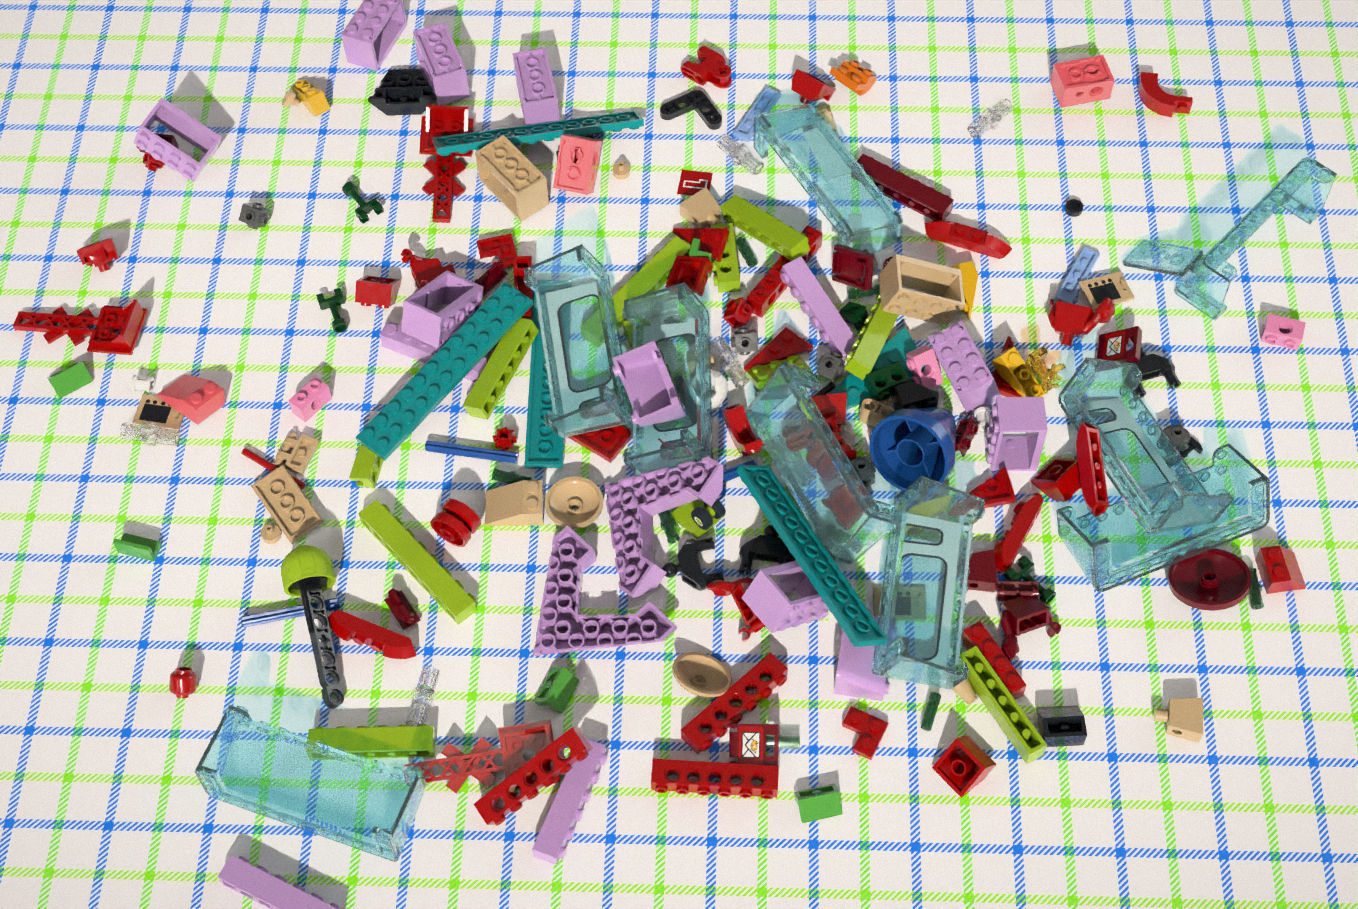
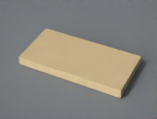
(287, 504)

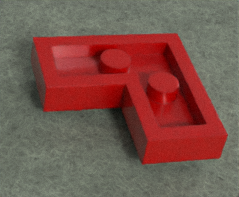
(499, 245)
(870, 730)

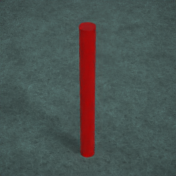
(266, 464)

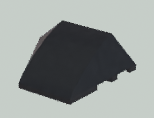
(403, 93)

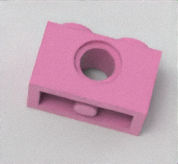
(1283, 331)
(917, 359)
(310, 399)

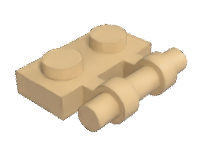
(301, 454)

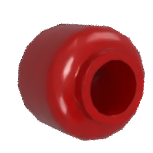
(183, 682)

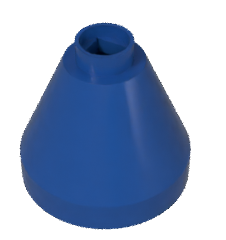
(914, 445)

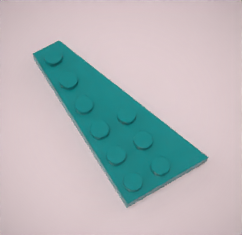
(892, 352)

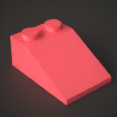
(194, 397)

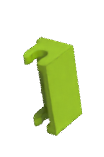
(366, 468)

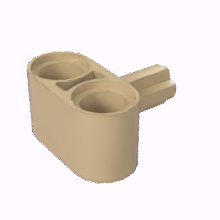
(873, 411)

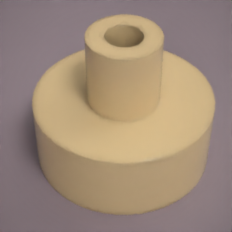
(290, 99)
(621, 170)
(270, 533)

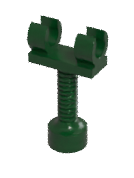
(350, 189)
(339, 324)
(1027, 567)

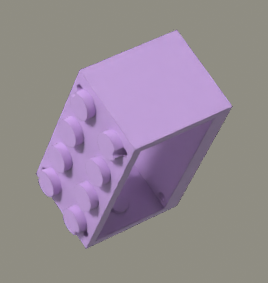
(373, 32)
(441, 63)
(536, 86)
(186, 128)
(437, 328)
(964, 367)
(1016, 415)
(772, 606)

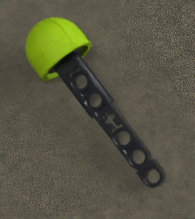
(307, 574)

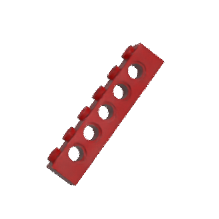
(771, 285)
(767, 667)
(706, 770)
(488, 804)

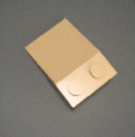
(515, 504)

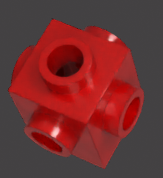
(738, 313)

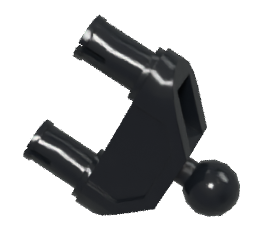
(1156, 366)
(764, 548)
(689, 564)

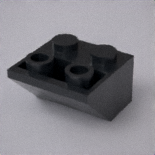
(914, 396)
(1062, 725)

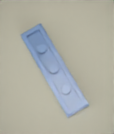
(763, 104)
(1079, 272)

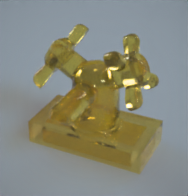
(1037, 366)

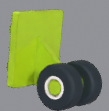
(698, 516)

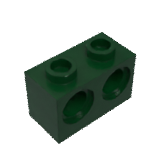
(885, 378)

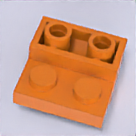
(854, 76)

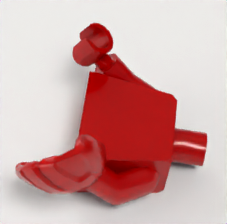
(424, 269)
(1078, 320)
(737, 590)

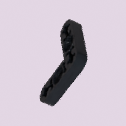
(699, 101)

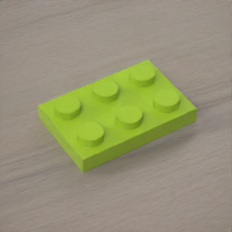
(761, 374)

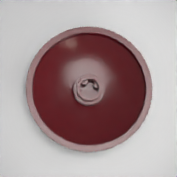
(1210, 580)

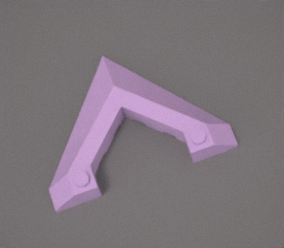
(631, 510)
(560, 621)

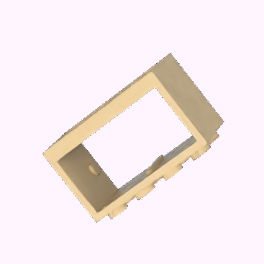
(512, 178)
(923, 277)

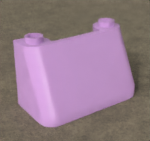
(648, 385)
(855, 673)

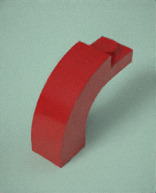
(1158, 100)
(740, 430)

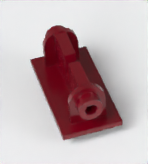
(491, 277)
(967, 430)
(1016, 589)
(401, 608)

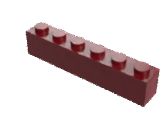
(907, 190)

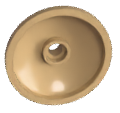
(570, 494)
(701, 674)

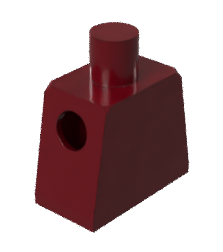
(982, 572)

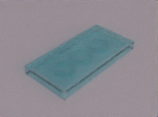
(1162, 258)

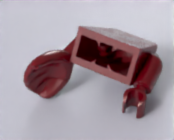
(1022, 616)

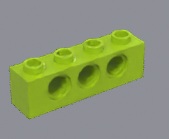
(727, 270)

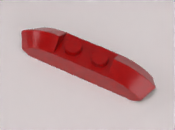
(968, 238)
(1091, 469)
(1013, 539)
(364, 632)

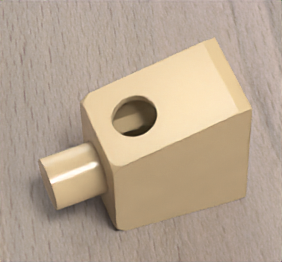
(701, 209)
(1182, 718)

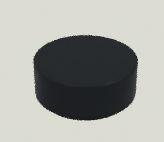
(1074, 207)

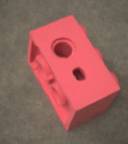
(1082, 81)
(577, 164)

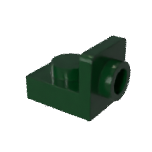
(854, 313)

